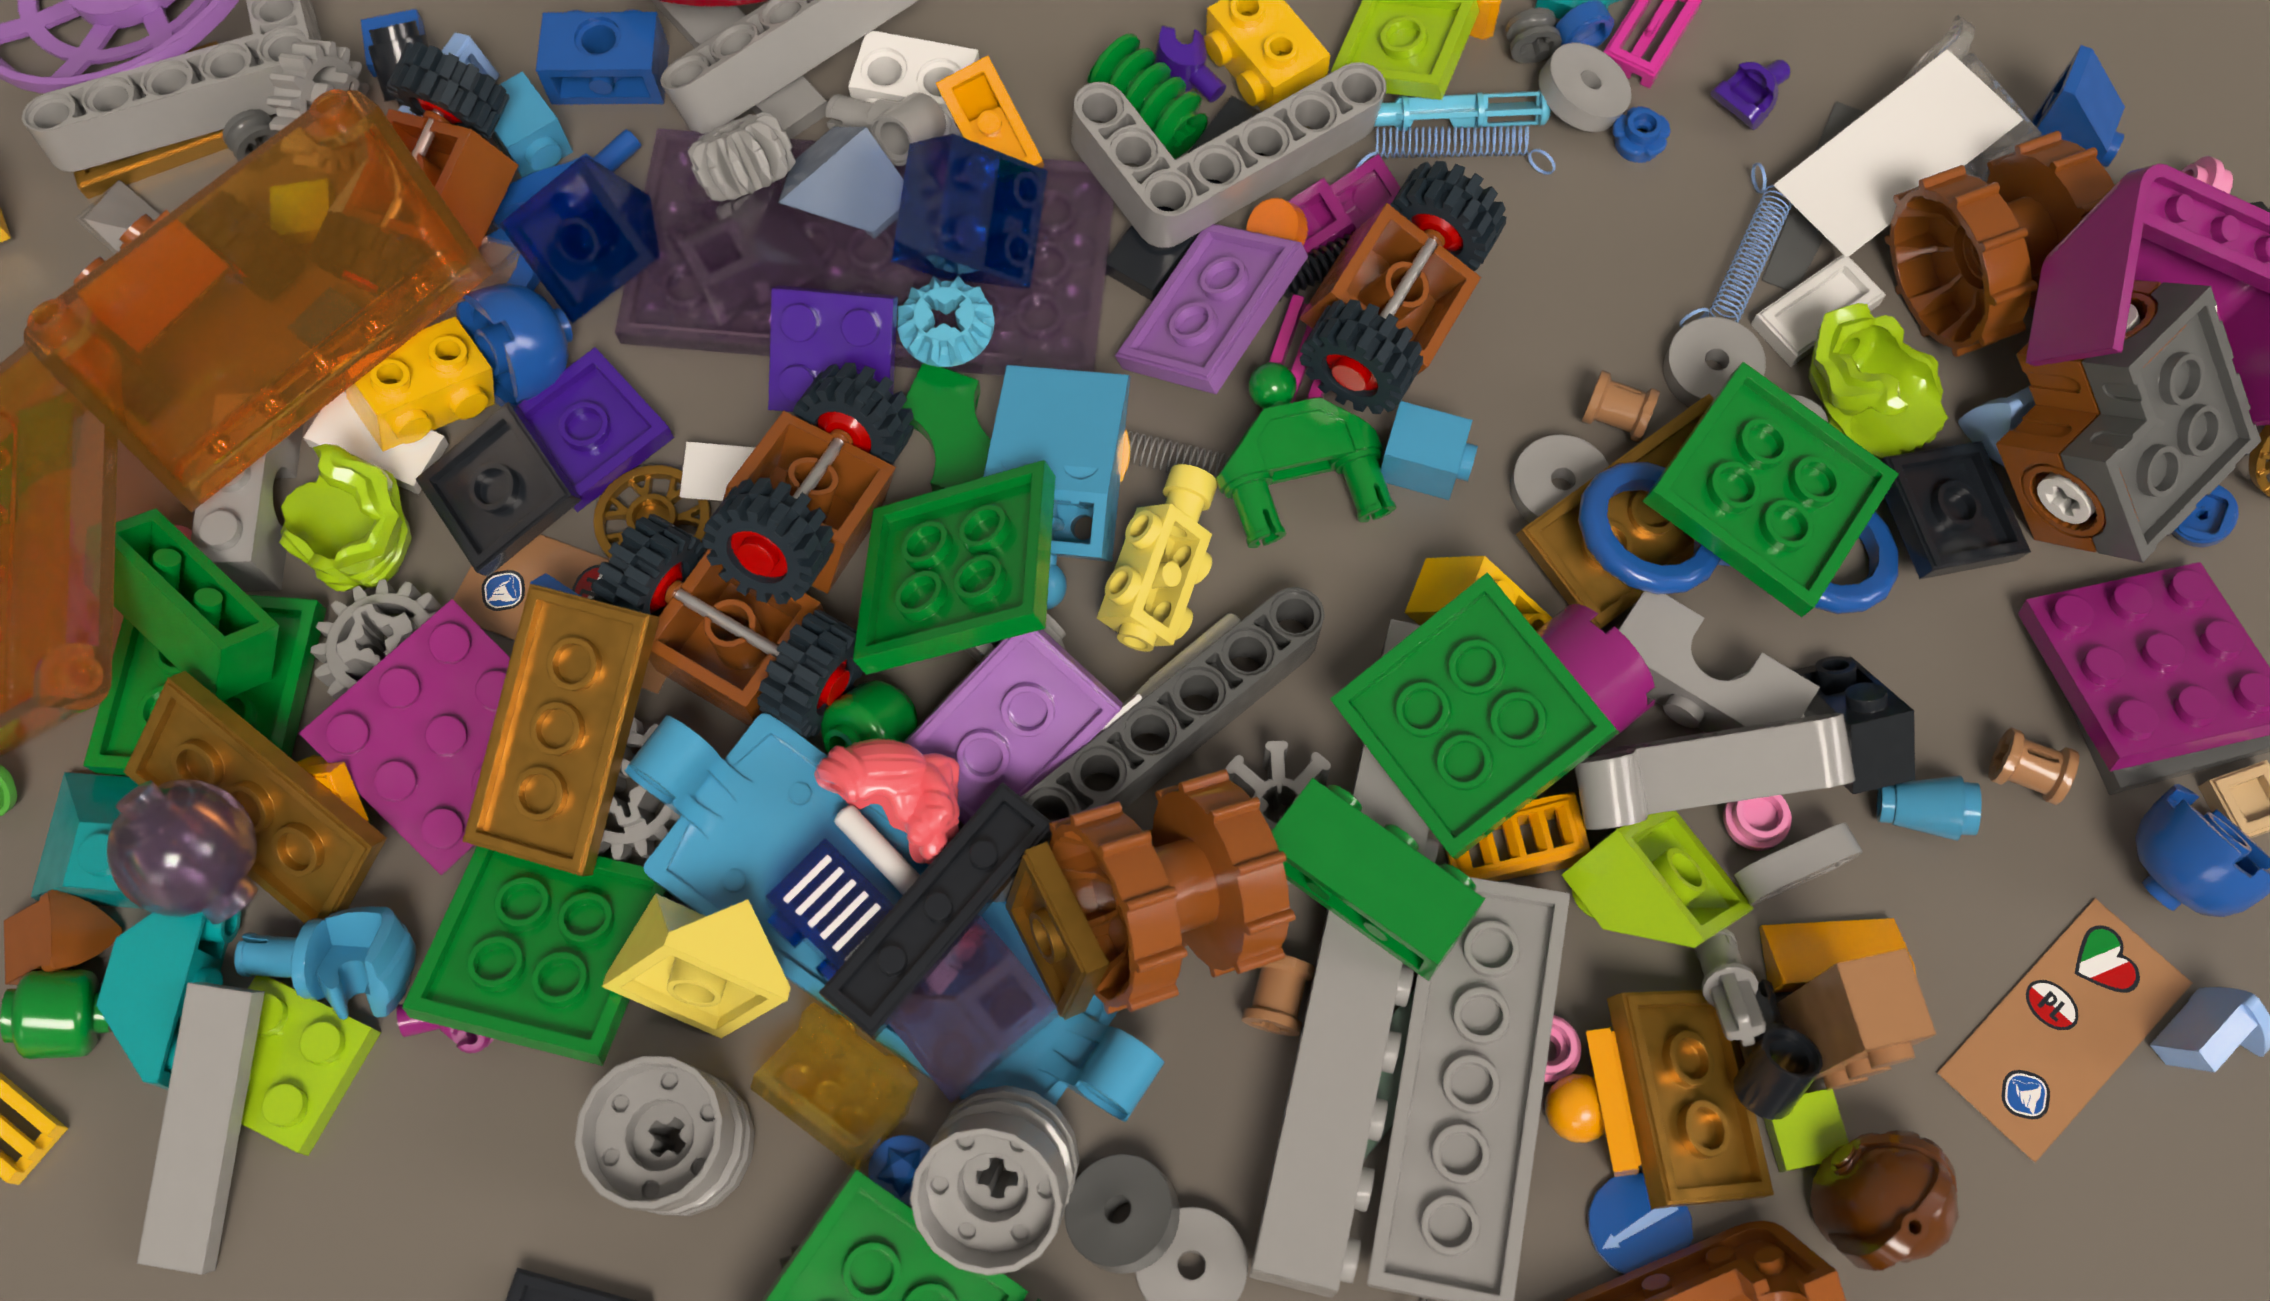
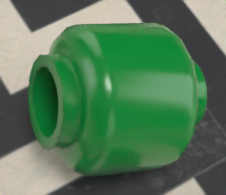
(867, 713)
(53, 1014)

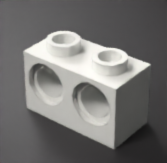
(908, 66)

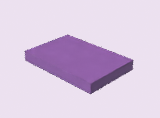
(1211, 307)
(1015, 718)

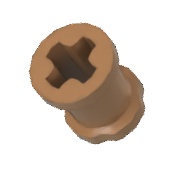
(1621, 406)
(2034, 766)
(1279, 996)

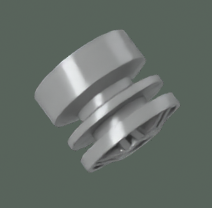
(627, 1130)
(974, 1208)

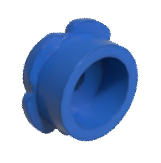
(1636, 145)

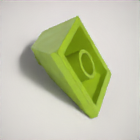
(1656, 884)

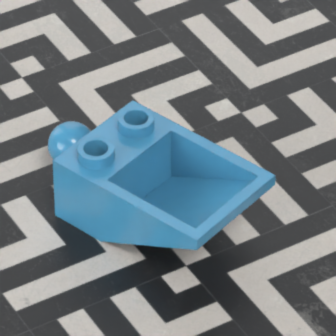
(1079, 431)

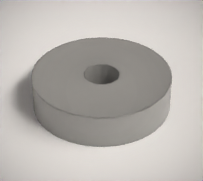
(1585, 87)
(1707, 340)
(1549, 459)
(1220, 1248)

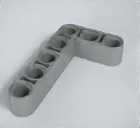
(766, 54)
(169, 97)
(1229, 158)

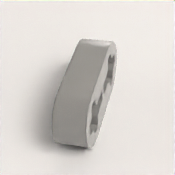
(1798, 863)

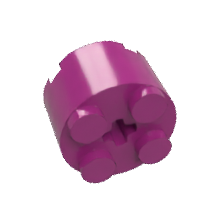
(1602, 664)

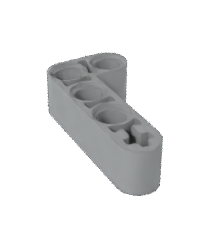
(1713, 768)

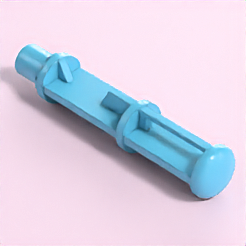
(1463, 110)

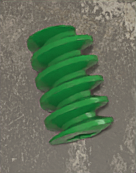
(1152, 93)

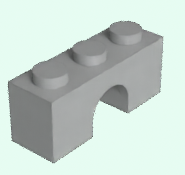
(240, 523)
(1663, 637)

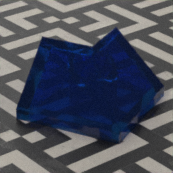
(585, 235)

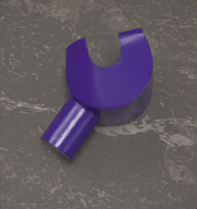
(1189, 63)
(1752, 91)

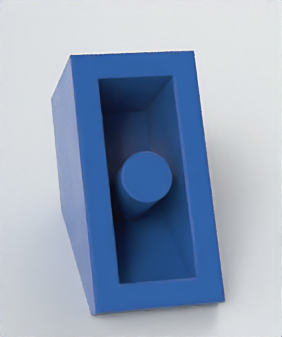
(2083, 107)

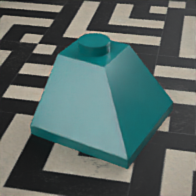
(77, 840)

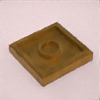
(1055, 932)

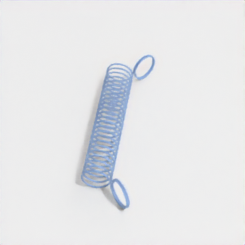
(1461, 143)
(1706, 313)

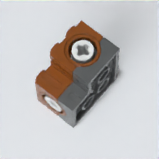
(2132, 435)

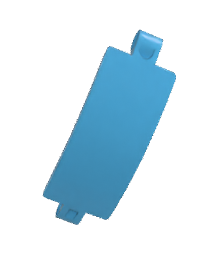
(763, 813)

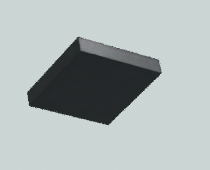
(498, 489)
(1953, 510)

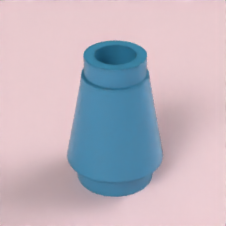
(1932, 806)

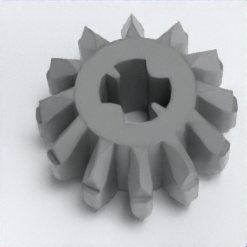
(741, 157)

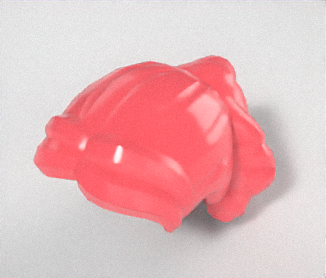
(911, 787)

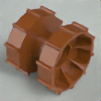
(1976, 248)
(1201, 885)

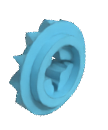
(944, 344)

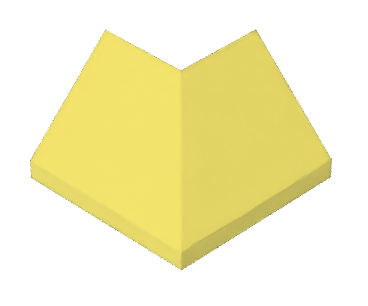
(700, 967)

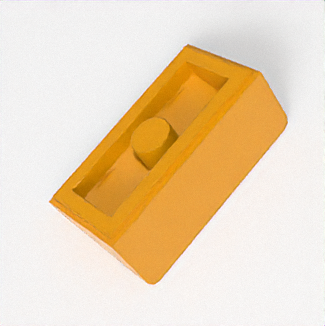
(1805, 950)

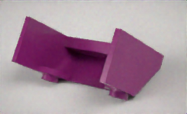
(2159, 230)

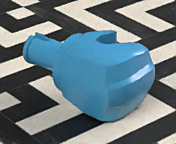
(338, 958)

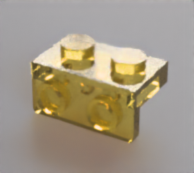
(837, 1086)

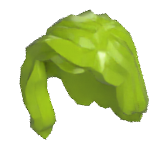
(1876, 383)
(347, 522)

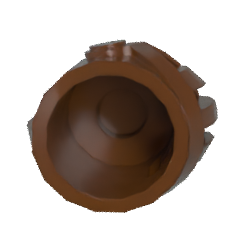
(1885, 1199)

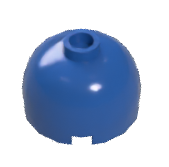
(518, 338)
(2199, 858)

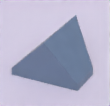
(846, 181)

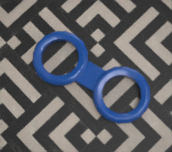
(1698, 569)

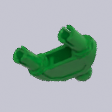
(1296, 443)

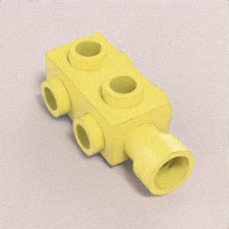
(1161, 564)

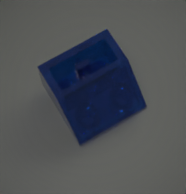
(969, 213)

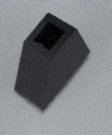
(1875, 718)

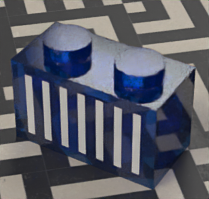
(826, 907)

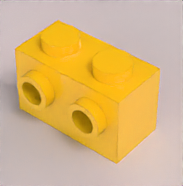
(1264, 49)
(424, 386)

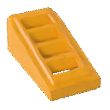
(1574, 840)

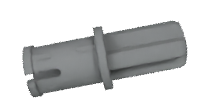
(1730, 988)

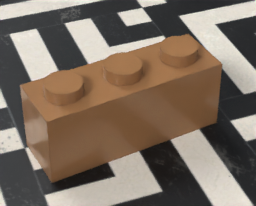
(1861, 1016)

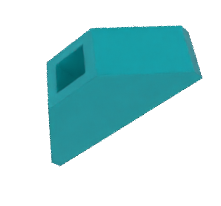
(149, 981)

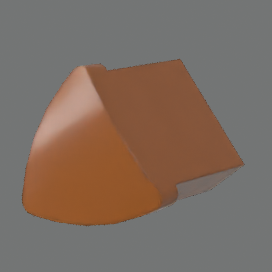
(55, 935)

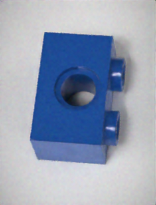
(602, 57)

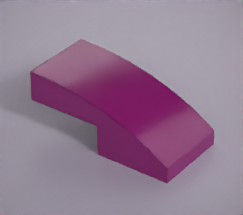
(1346, 203)

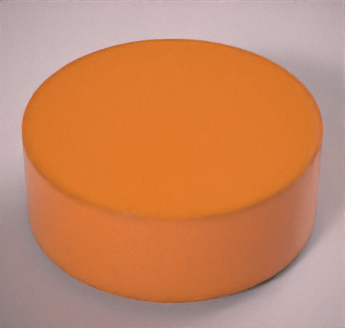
(1279, 219)

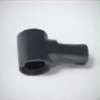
(1777, 1065)

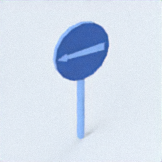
(1629, 1231)

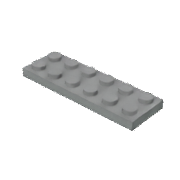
(1472, 1104)

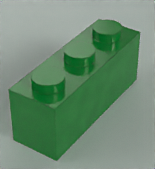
(190, 607)
(1375, 877)

